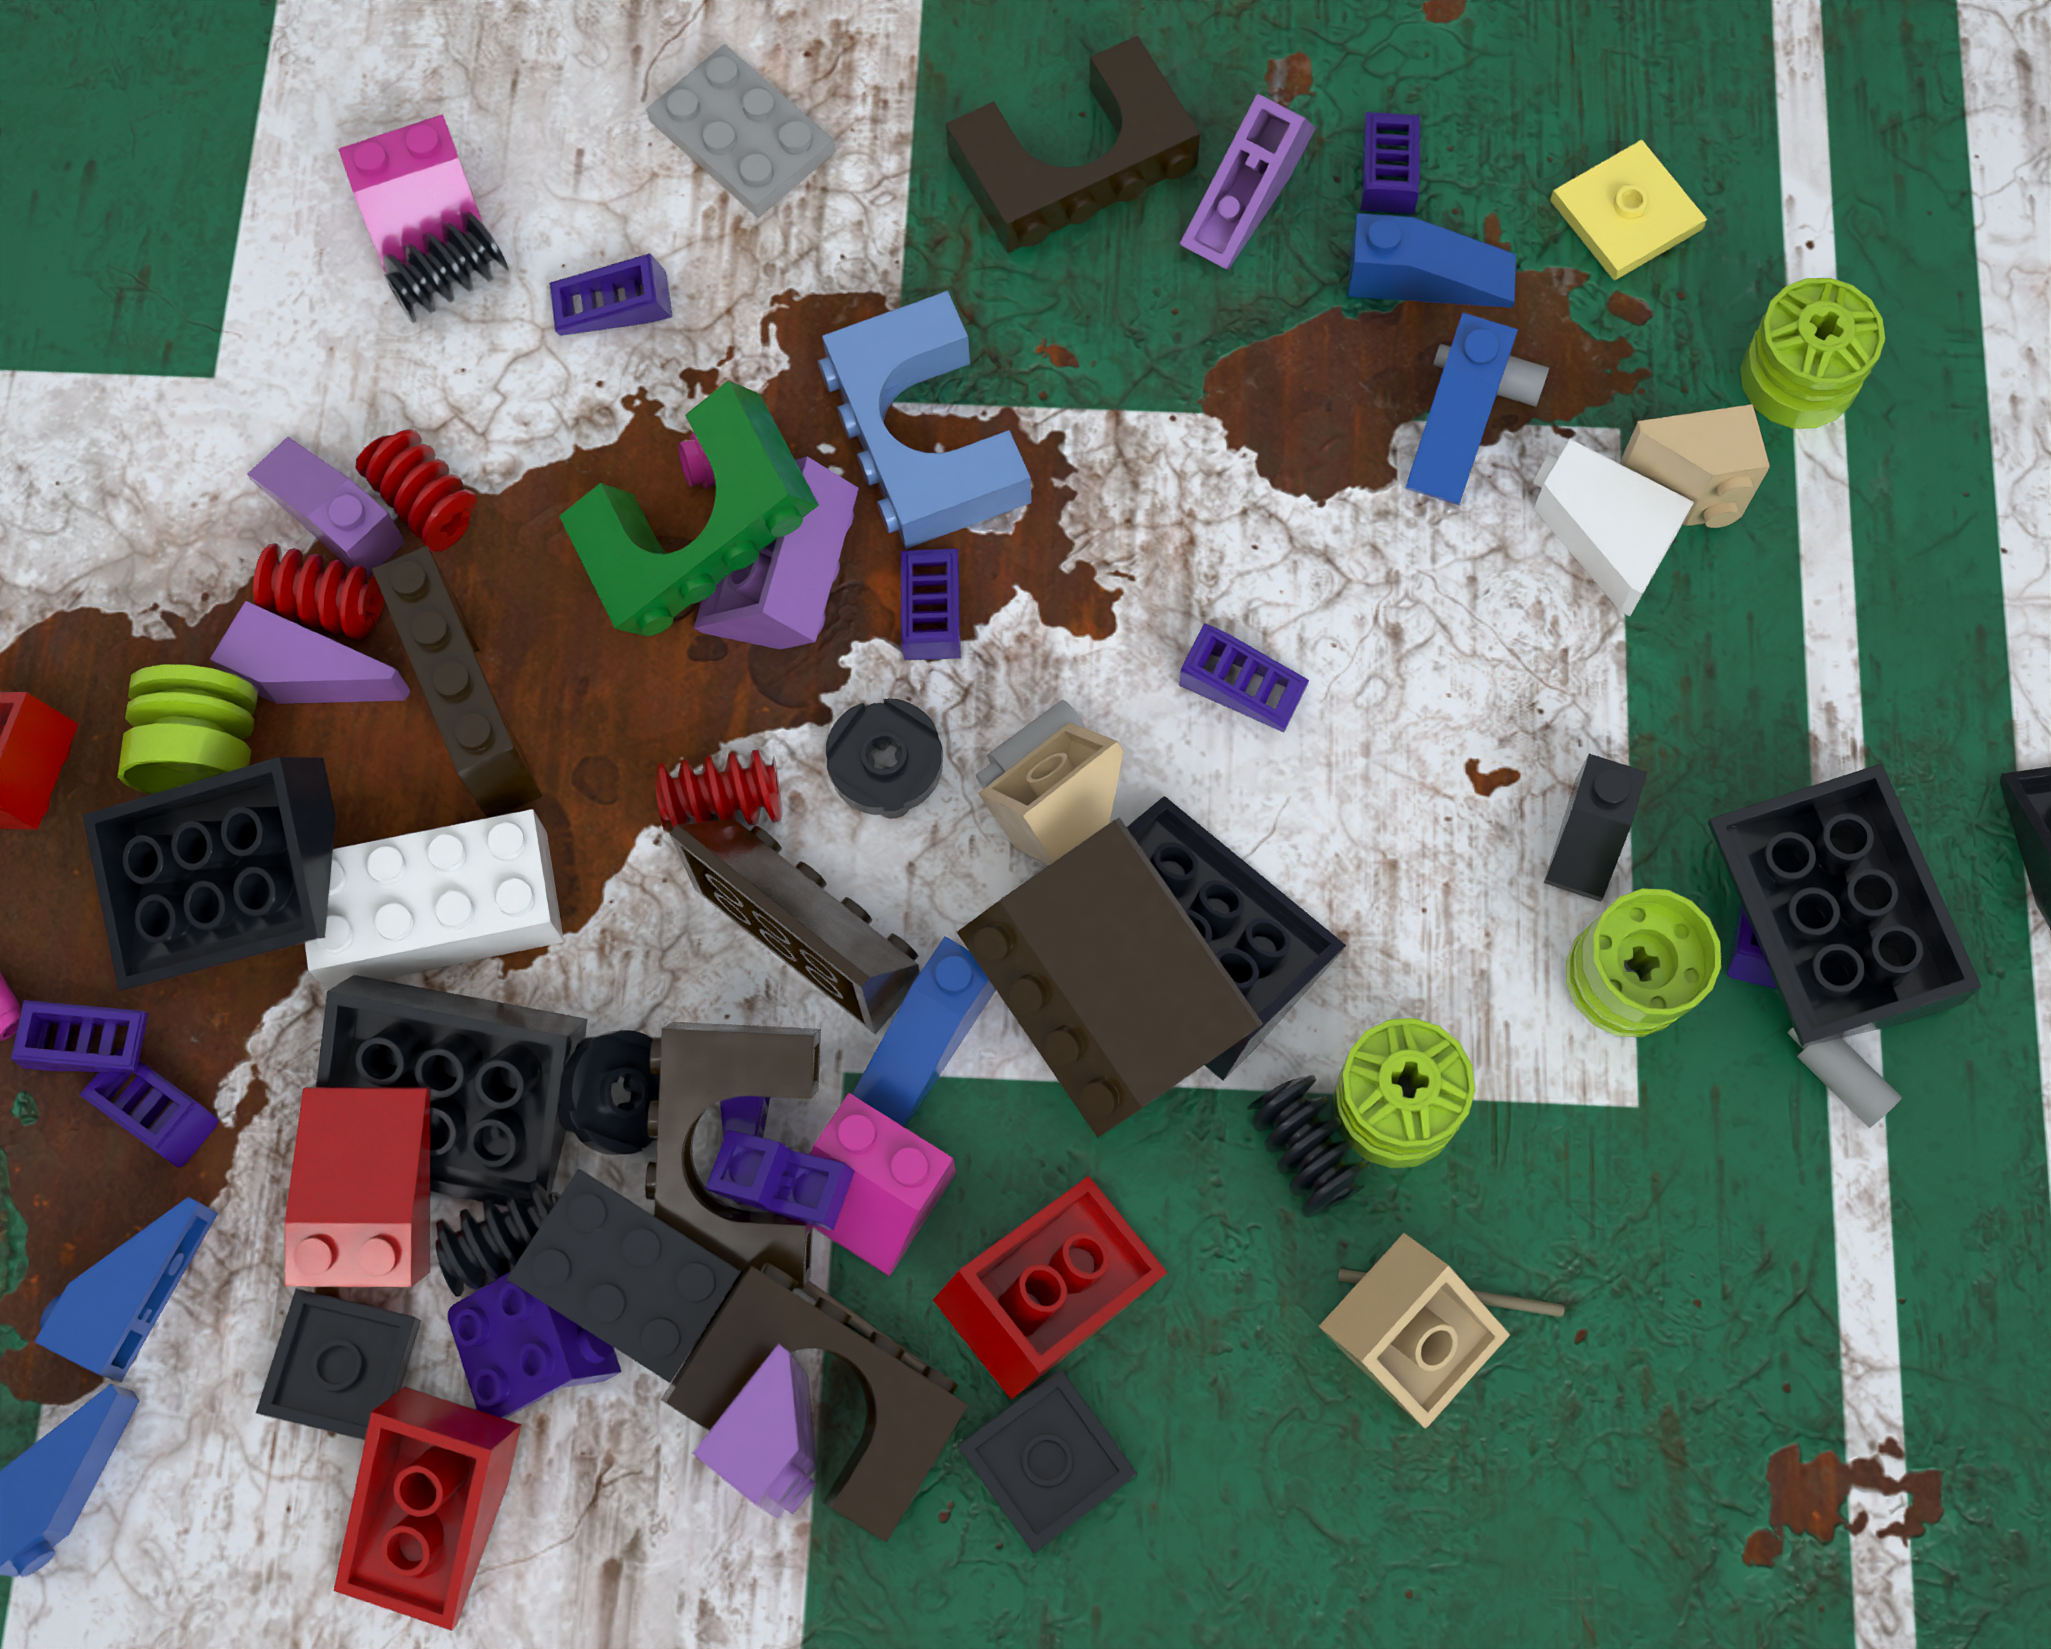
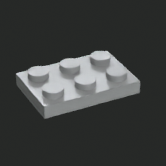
(741, 130)

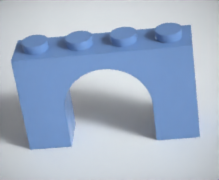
(921, 490)

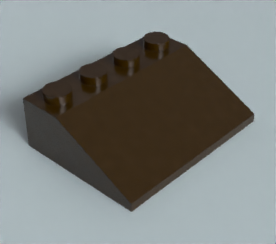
(797, 918)
(1109, 977)

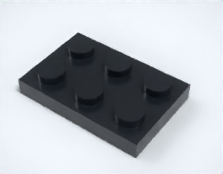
(624, 1275)

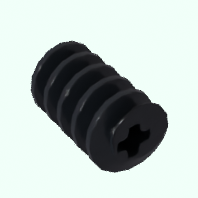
(442, 264)
(1307, 1145)
(492, 1243)

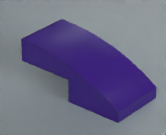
(780, 1179)

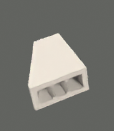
(1609, 519)

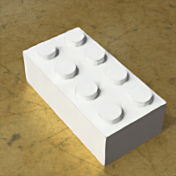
(438, 899)

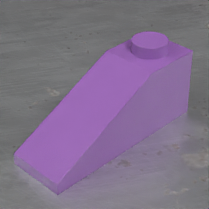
(1248, 181)
(328, 505)
(300, 665)

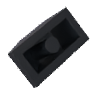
(1595, 827)

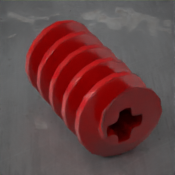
(418, 487)
(316, 596)
(719, 791)

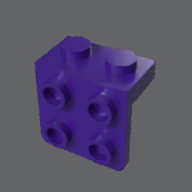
(523, 1349)

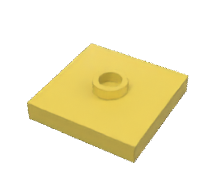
(1628, 210)

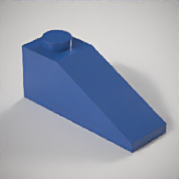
(1427, 264)
(1461, 408)
(925, 1032)
(117, 1301)
(55, 1477)

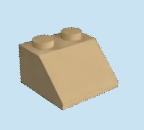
(1704, 456)
(1057, 793)
(1415, 1329)

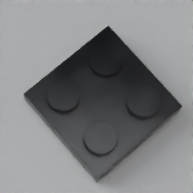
(336, 1363)
(1047, 1461)

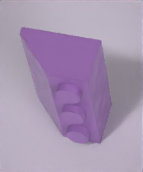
(786, 590)
(767, 1438)

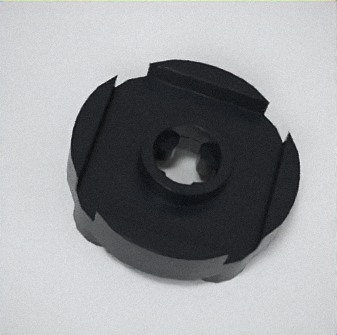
(889, 789)
(587, 1098)

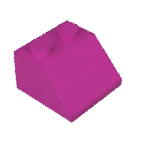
(408, 185)
(892, 1186)

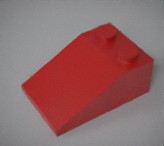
(32, 752)
(360, 1188)
(1048, 1286)
(424, 1505)

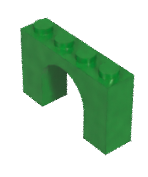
(755, 502)

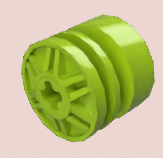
(1812, 353)
(185, 726)
(1654, 934)
(1371, 1104)

